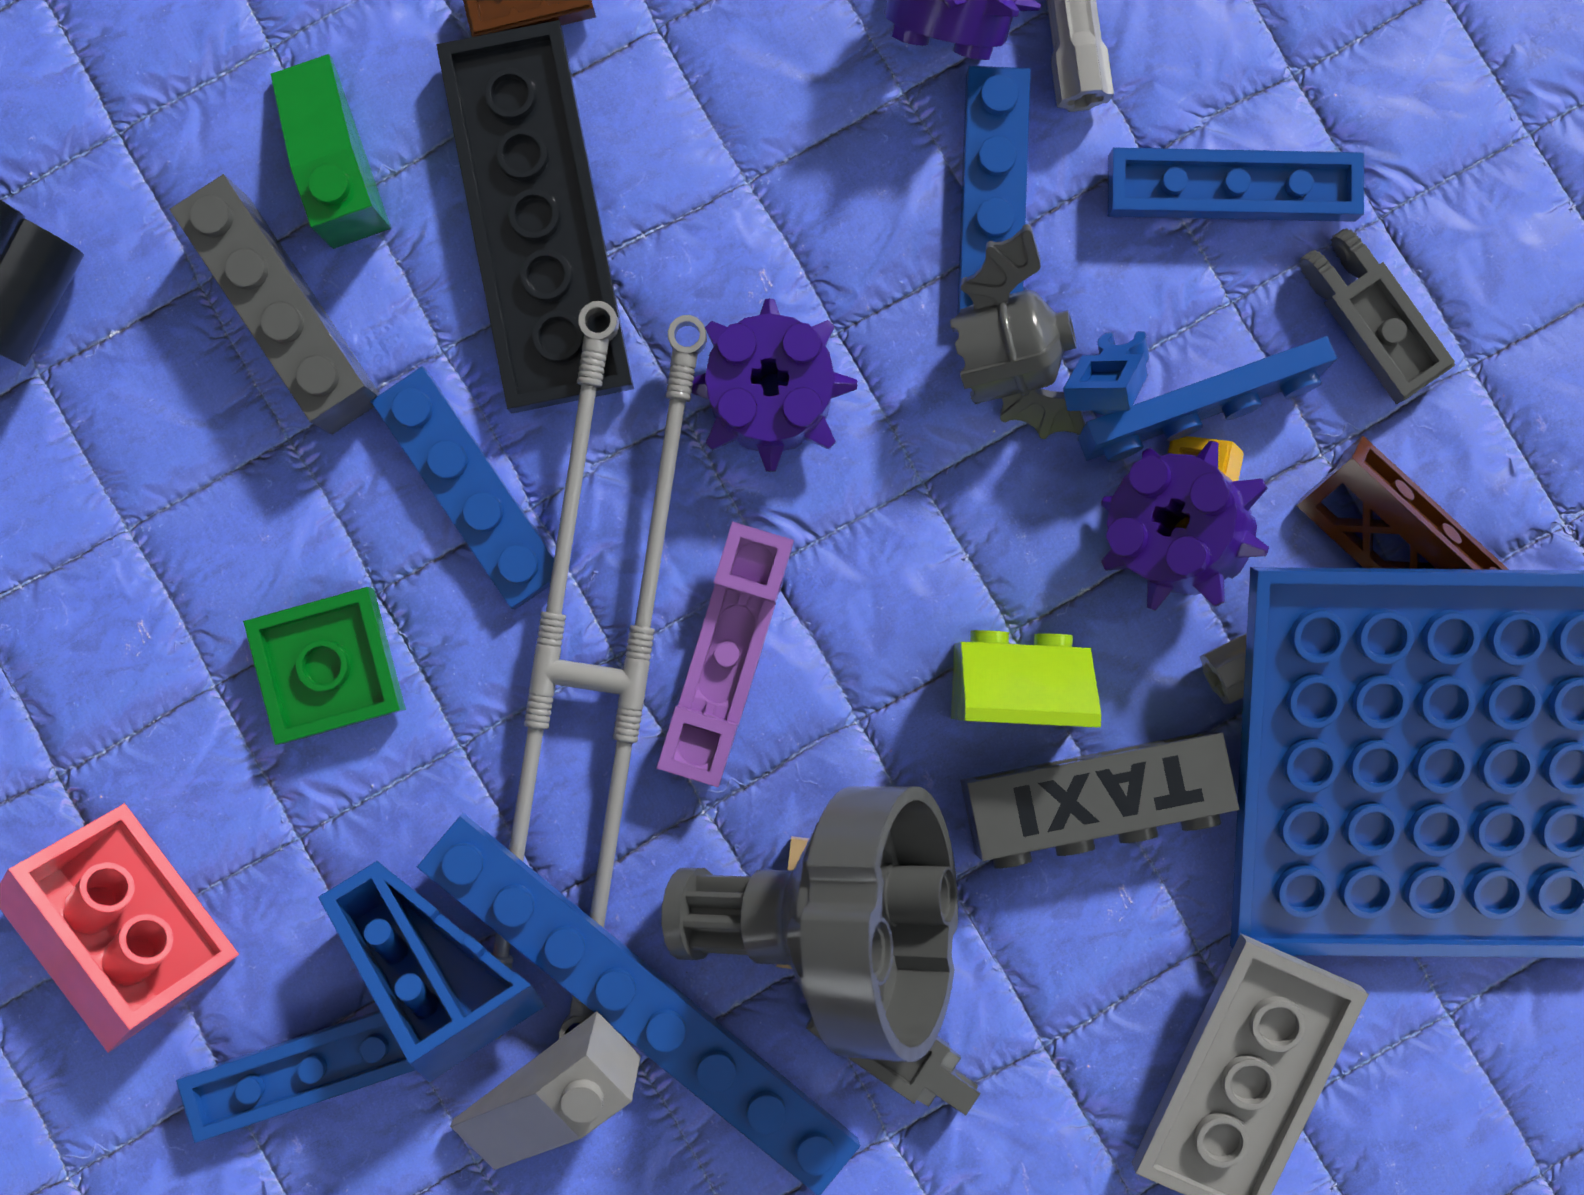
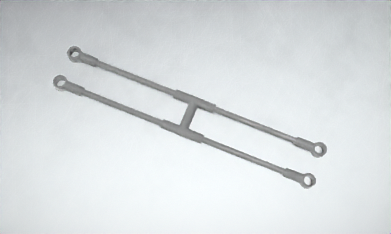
(632, 679)

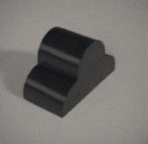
(32, 281)

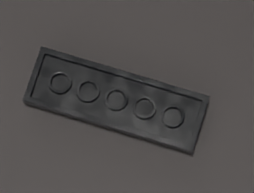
(531, 210)

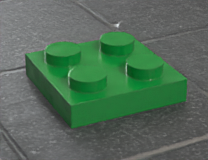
(324, 665)

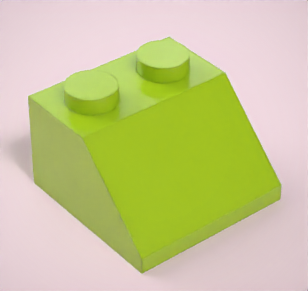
(1024, 682)

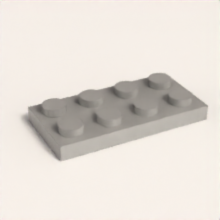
(1249, 1074)

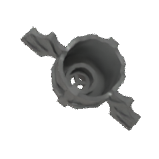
(1015, 339)

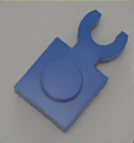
(1108, 380)

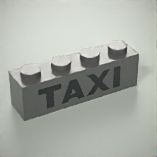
(276, 304)
(1099, 797)

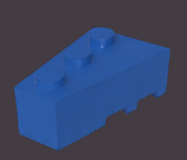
(425, 973)

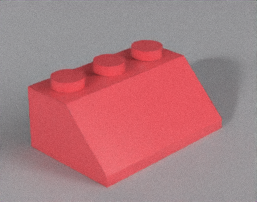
(113, 925)

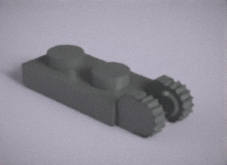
(1378, 317)

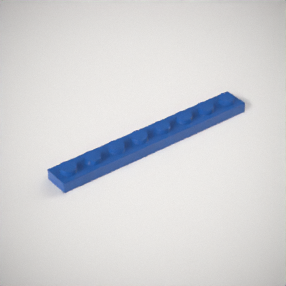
(639, 1003)

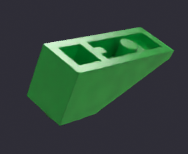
(327, 154)

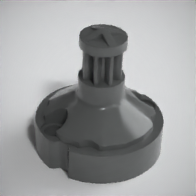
(856, 919)

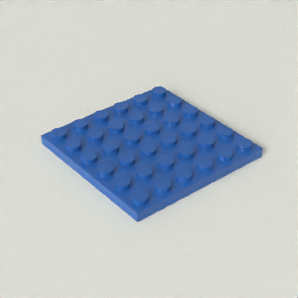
(1412, 763)

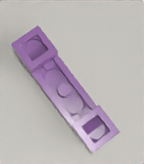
(726, 654)

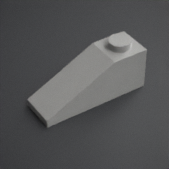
(553, 1096)

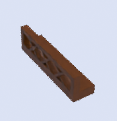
(1403, 511)

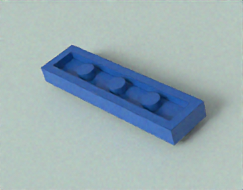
(992, 164)
(1235, 184)
(1230, 393)
(467, 486)
(290, 1075)

